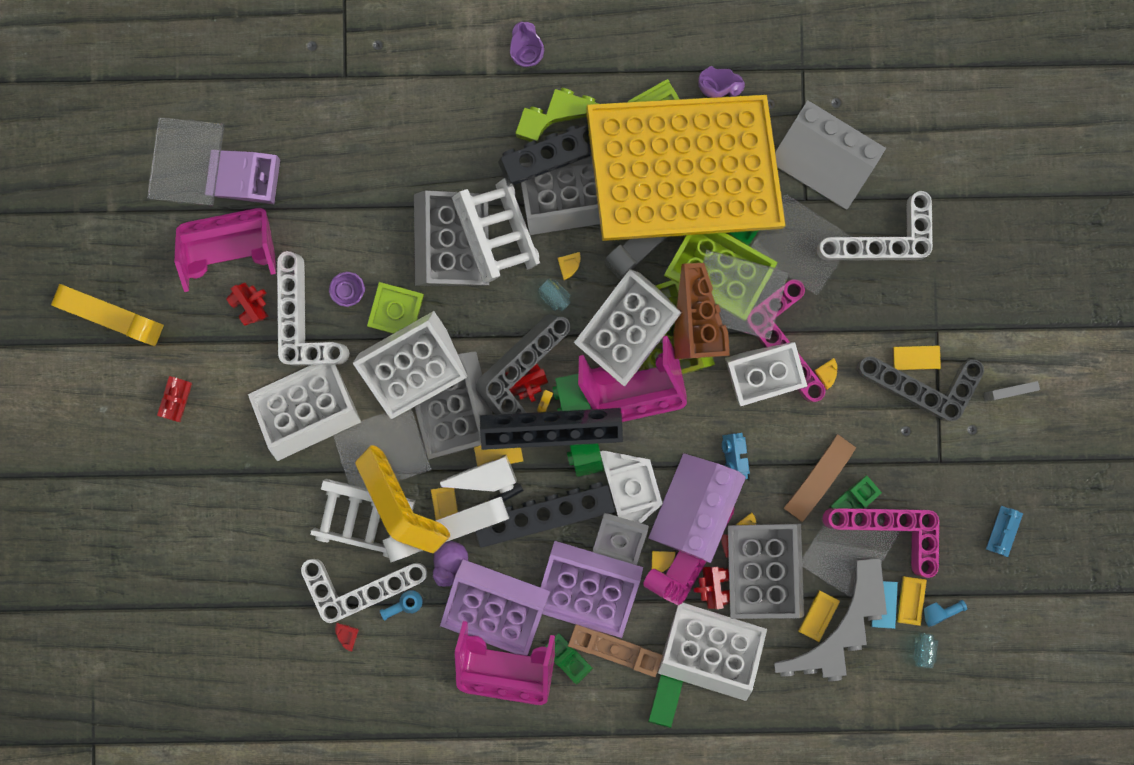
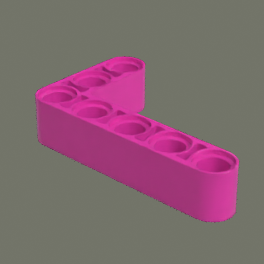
(810, 377)
(892, 523)
(679, 578)

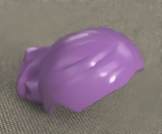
(526, 45)
(720, 82)
(447, 562)

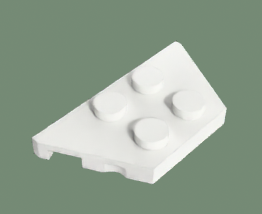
(631, 485)

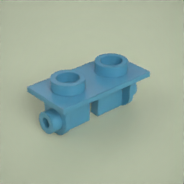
(733, 446)
(1004, 531)

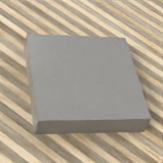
(1011, 391)
(620, 538)

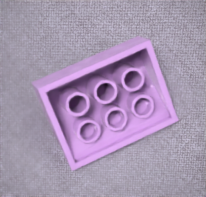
(697, 507)
(590, 588)
(495, 606)

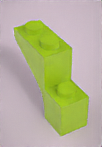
(562, 108)

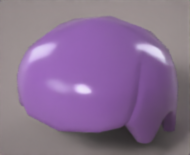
(346, 289)

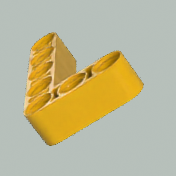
(107, 315)
(393, 506)

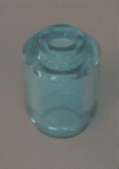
(554, 295)
(925, 650)

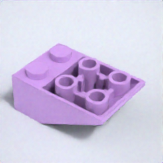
(247, 176)

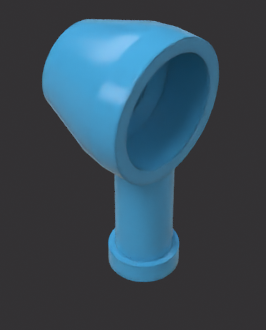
(402, 606)
(935, 613)

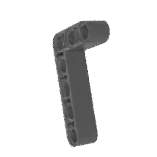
(631, 254)
(517, 367)
(921, 390)

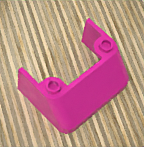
(223, 240)
(646, 393)
(502, 673)

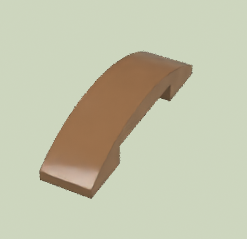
(820, 478)
(615, 650)

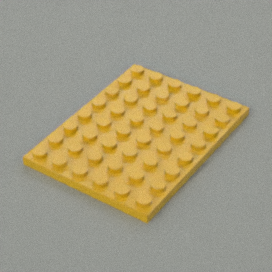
(684, 167)

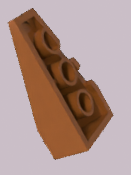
(699, 326)

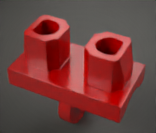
(250, 300)
(529, 384)
(174, 399)
(711, 588)

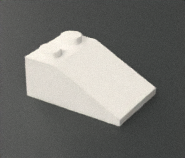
(765, 373)
(486, 477)

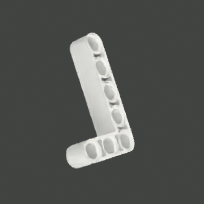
(885, 243)
(297, 319)
(457, 524)
(361, 593)

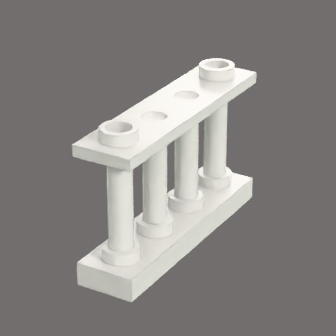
(476, 237)
(356, 496)

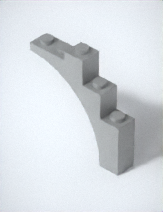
(850, 633)

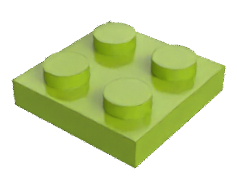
(394, 308)

